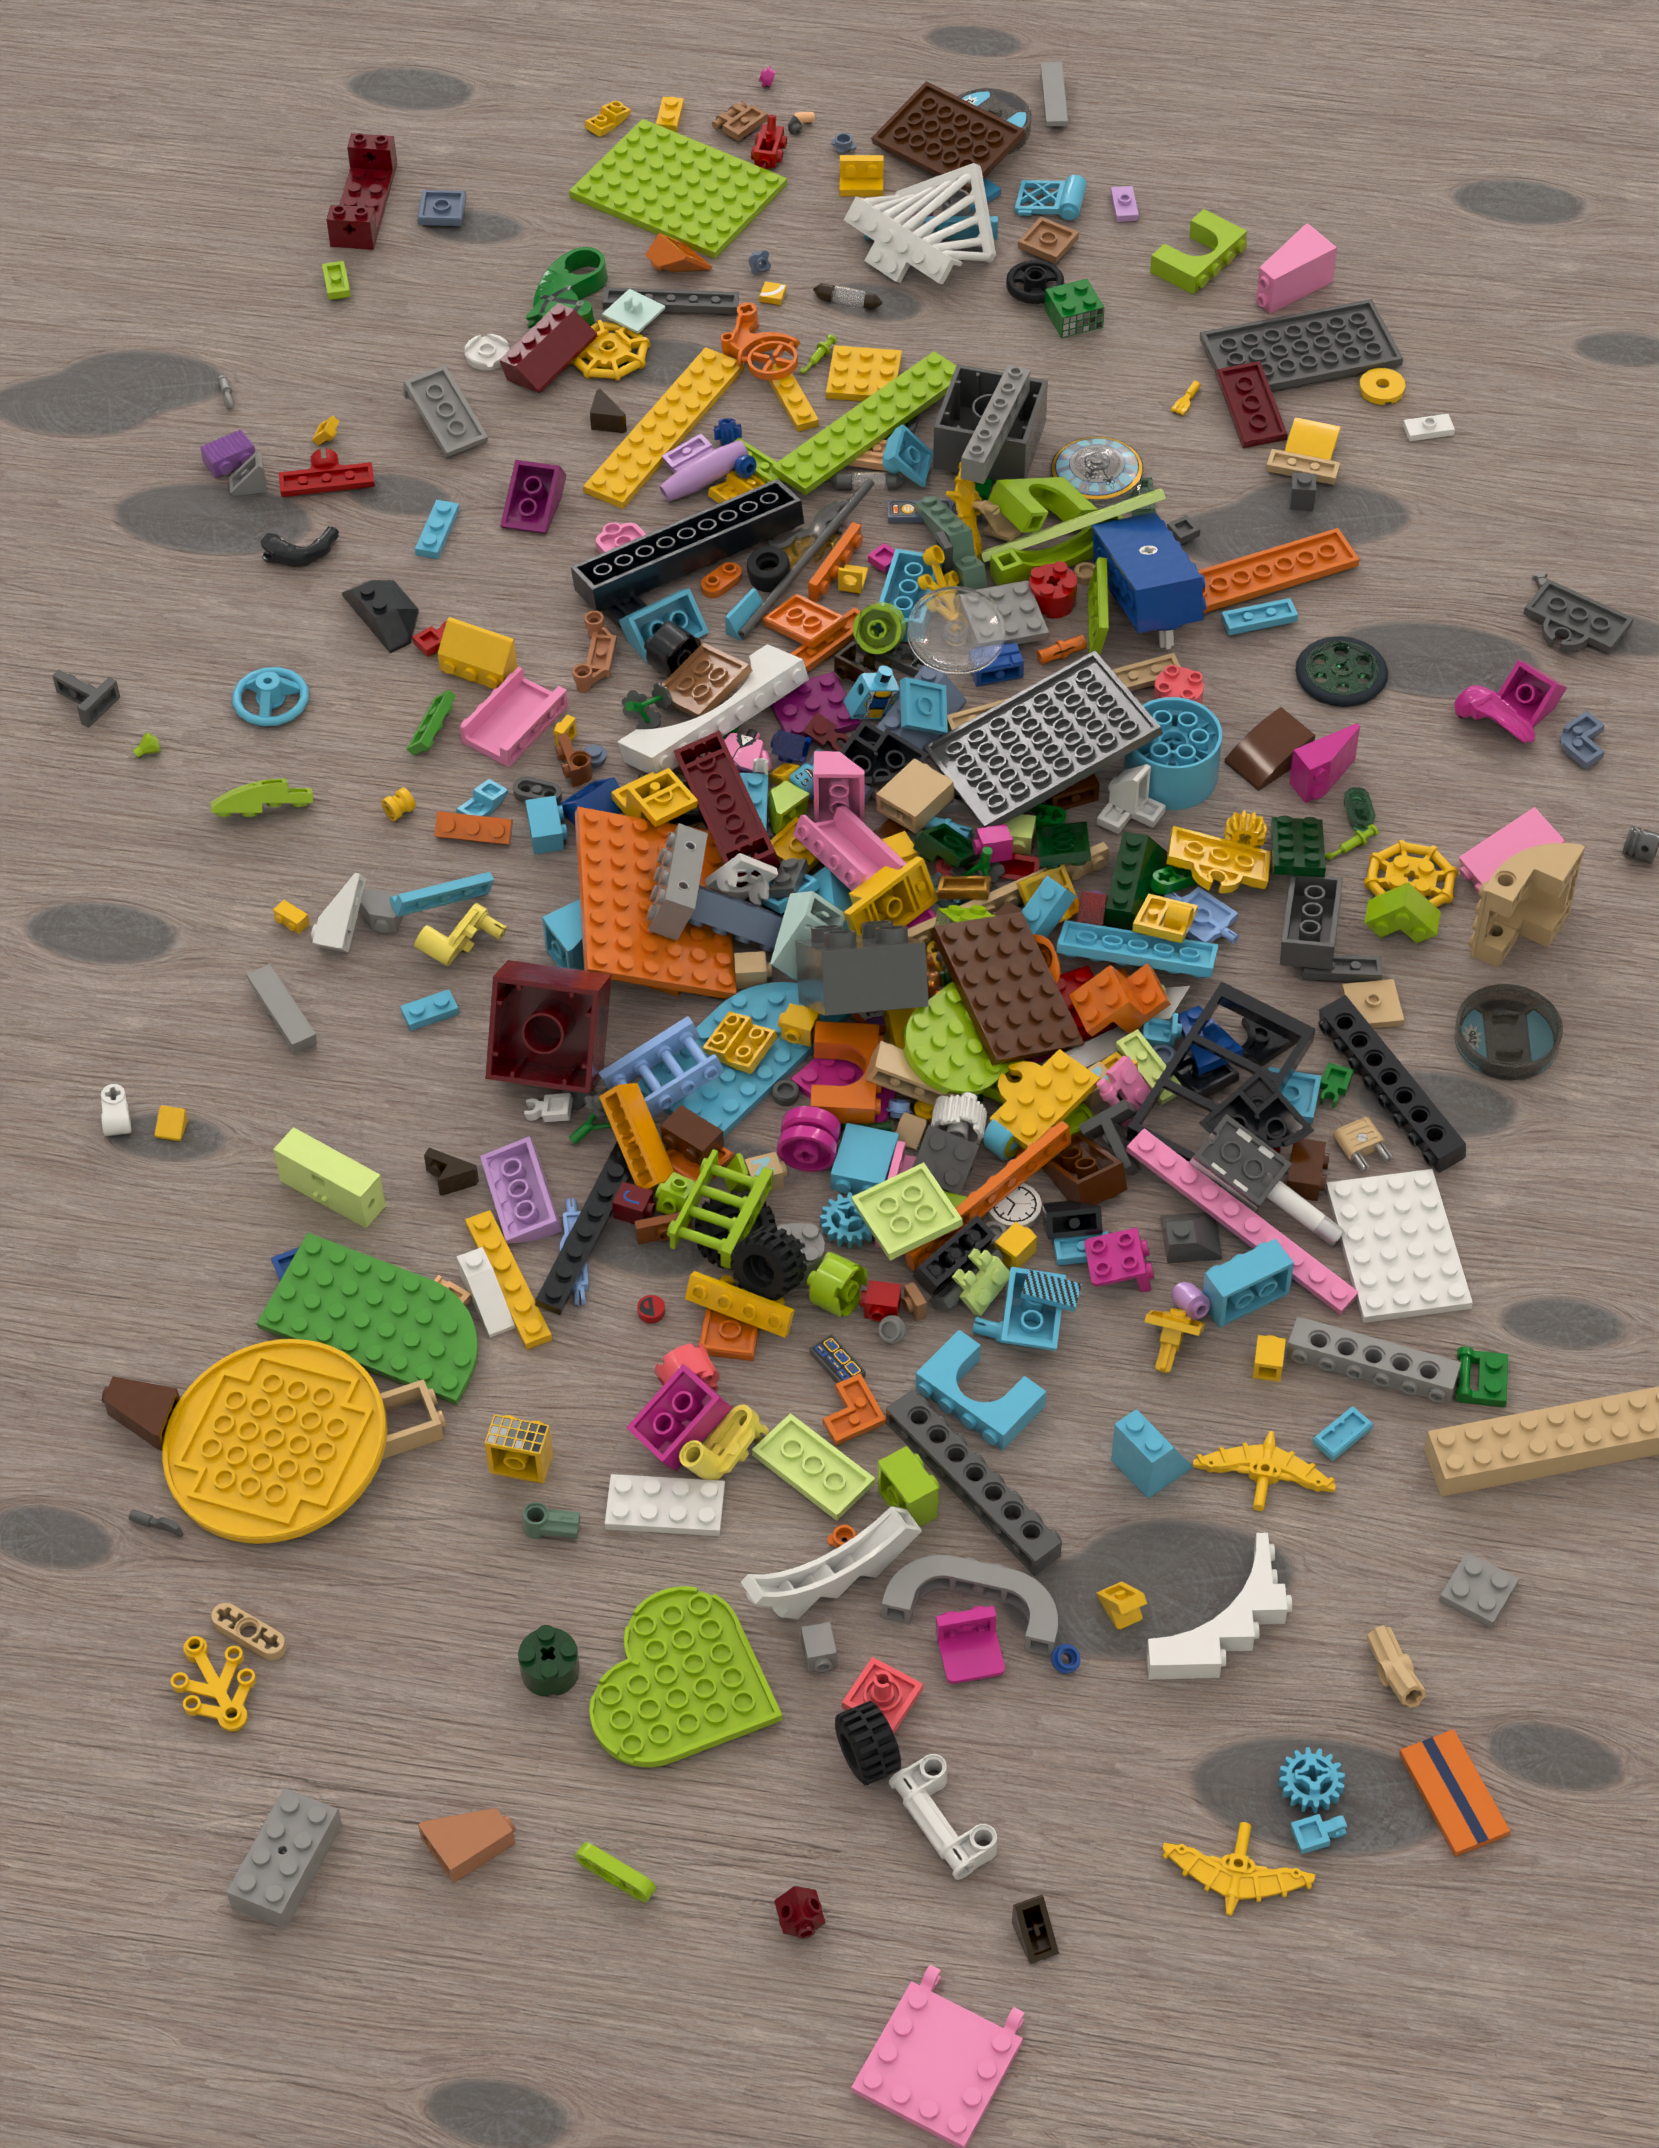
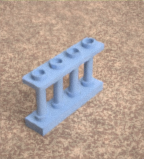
(662, 1049)

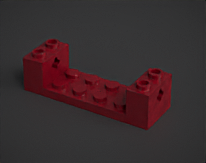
(365, 194)
(725, 802)

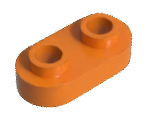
(721, 580)

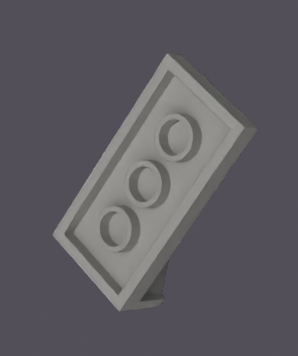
(445, 411)

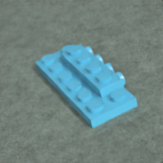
(1136, 949)

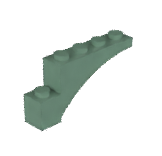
(965, 563)

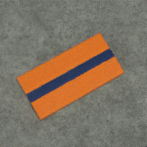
(1454, 1792)

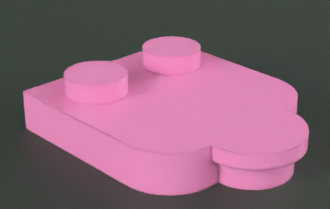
(617, 535)

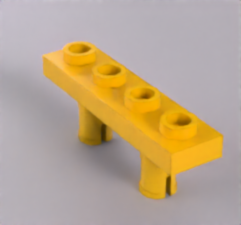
(739, 1304)

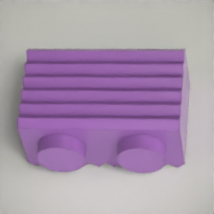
(227, 453)

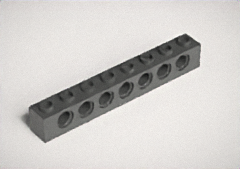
(1034, 1553)

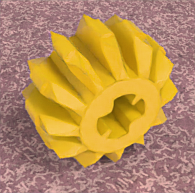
(1246, 829)

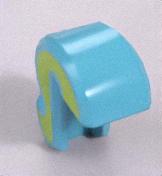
(1000, 1141)

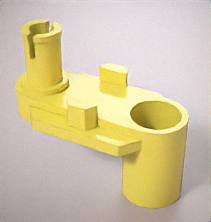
(446, 948)
(724, 1444)

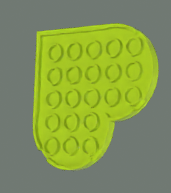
(682, 1684)

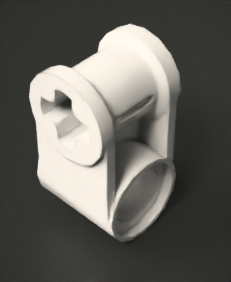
(115, 1111)

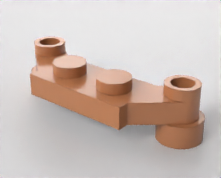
(600, 653)

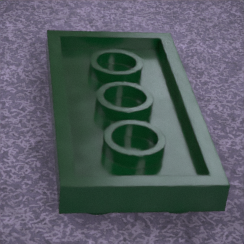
(1063, 844)
(1298, 846)

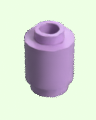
(1190, 1299)

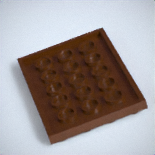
(947, 133)
(1006, 988)

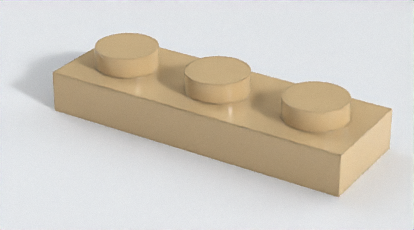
(1287, 463)

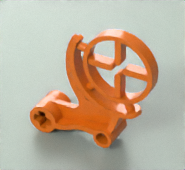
(745, 343)

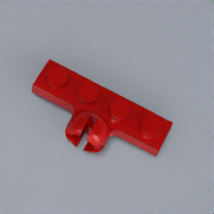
(326, 476)

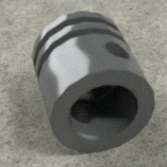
(1641, 844)

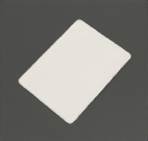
(1175, 995)

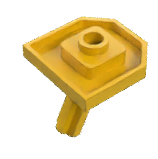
(1174, 1326)

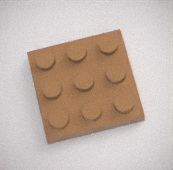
(705, 680)

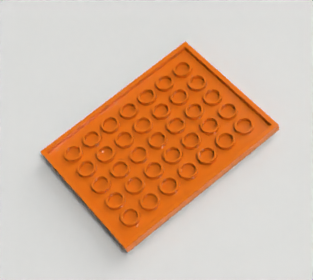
(615, 888)

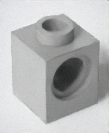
(819, 1647)

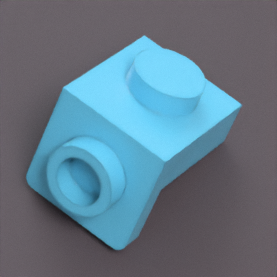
(1162, 1031)

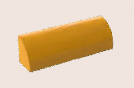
(637, 1135)

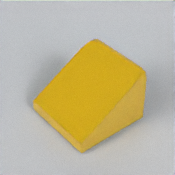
(782, 773)
(171, 1123)

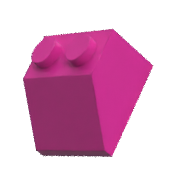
(1531, 692)

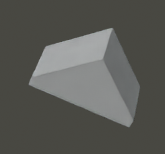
(249, 477)

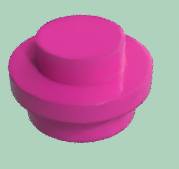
(767, 77)

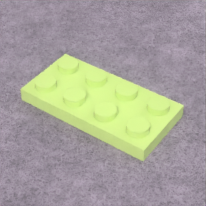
(813, 1467)

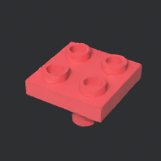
(887, 1689)

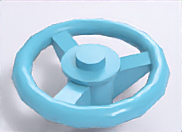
(271, 693)

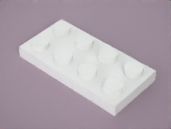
(665, 1505)

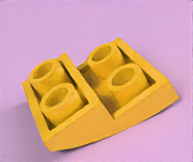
(1313, 438)
(740, 1042)

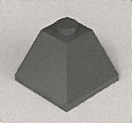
(1190, 1237)

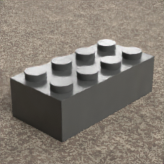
(1311, 921)

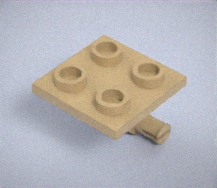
(998, 525)

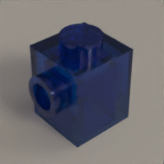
(790, 746)

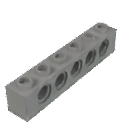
(995, 424)
(1385, 1354)

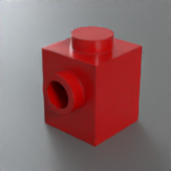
(881, 1300)

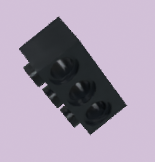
(953, 1255)

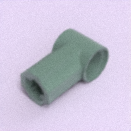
(552, 1522)

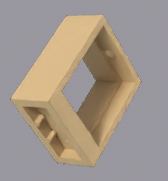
(419, 1434)

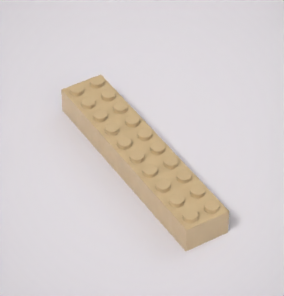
(1544, 1442)

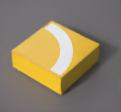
(773, 293)

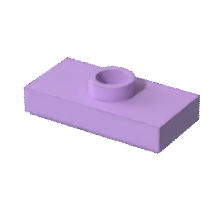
(1124, 204)

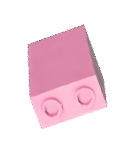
(1296, 269)
(1522, 833)

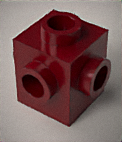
(799, 1912)

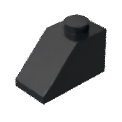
(1071, 1219)

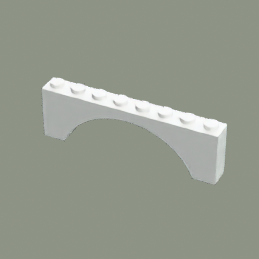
(772, 677)

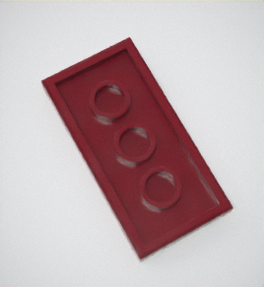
(1251, 404)

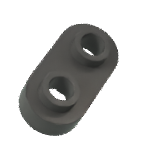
(532, 788)

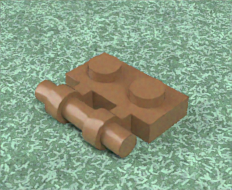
(740, 120)

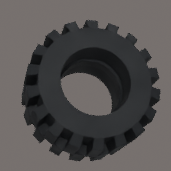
(782, 1254)
(868, 1743)

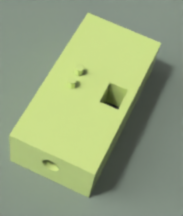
(329, 1177)

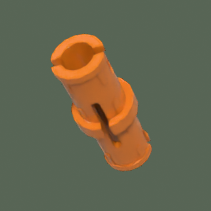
(1061, 649)

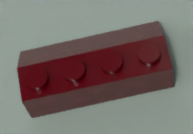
(547, 348)

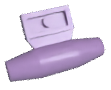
(698, 465)

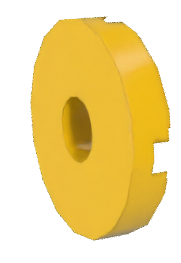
(1386, 377)

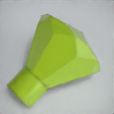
(148, 745)

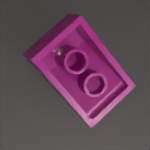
(533, 496)

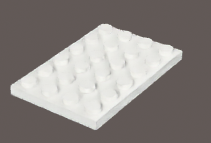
(1398, 1246)

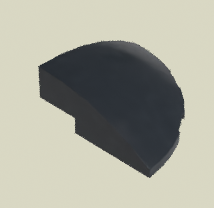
(880, 752)
(1263, 1112)

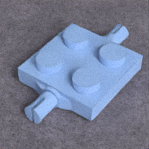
(1212, 917)

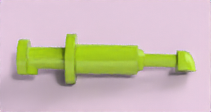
(822, 349)
(1358, 839)

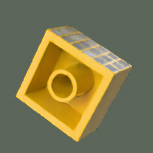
(519, 1448)

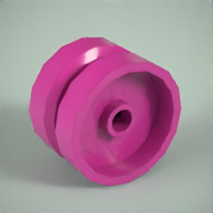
(808, 1138)

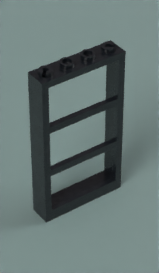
(1249, 1008)

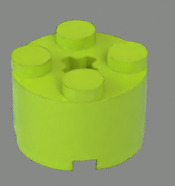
(891, 620)
(837, 1284)

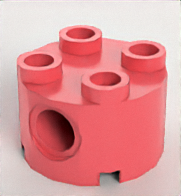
(1179, 683)
(694, 1358)

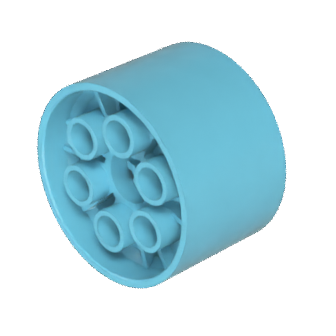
(1177, 772)

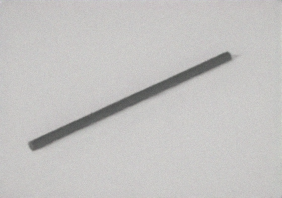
(806, 558)

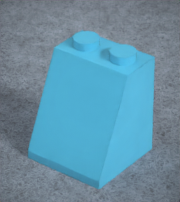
(564, 936)
(1146, 1454)

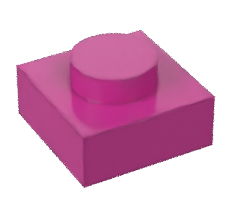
(881, 557)

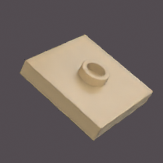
(1376, 1002)

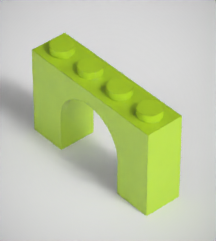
(1195, 271)
(1026, 499)

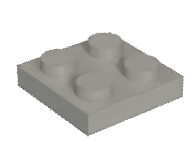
(1479, 1589)

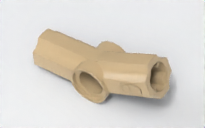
(1395, 1667)

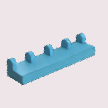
(442, 894)

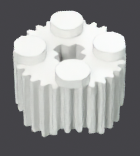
(960, 1116)

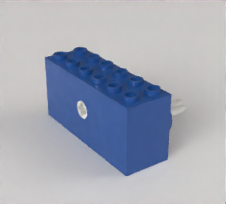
(1150, 574)

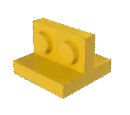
(861, 175)

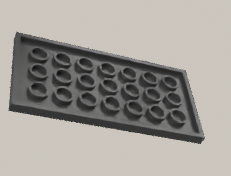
(1307, 345)

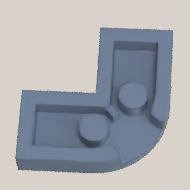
(1577, 740)

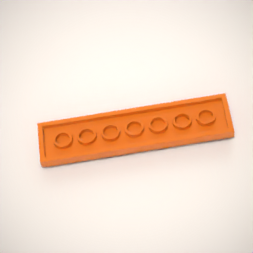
(1277, 569)

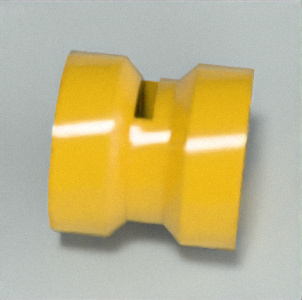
(398, 804)

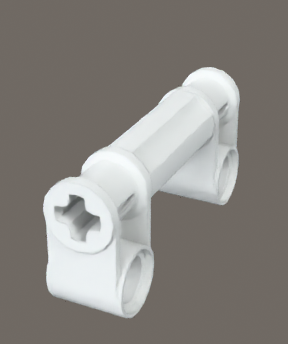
(916, 1788)

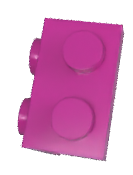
(1119, 1258)
(969, 1644)

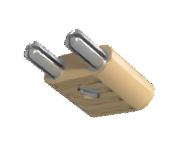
(1361, 1139)

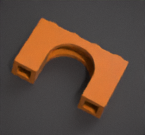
(852, 1043)

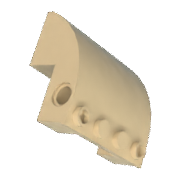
(1525, 898)

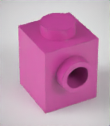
(996, 838)

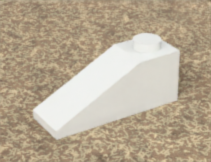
(338, 920)
(485, 1292)

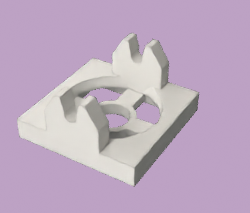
(726, 878)

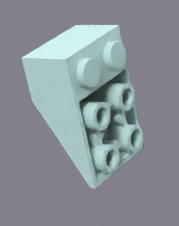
(801, 913)

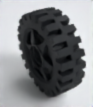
(765, 1218)

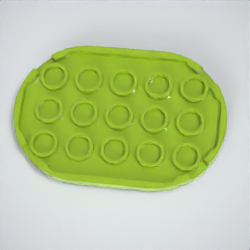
(946, 1047)

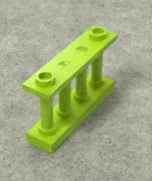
(739, 1226)

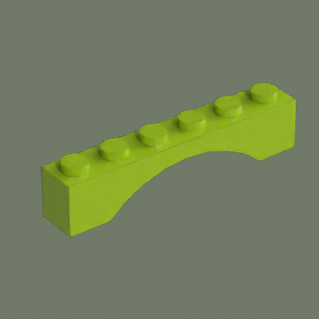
(1016, 564)

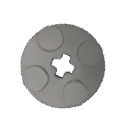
(812, 1245)

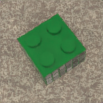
(1074, 308)

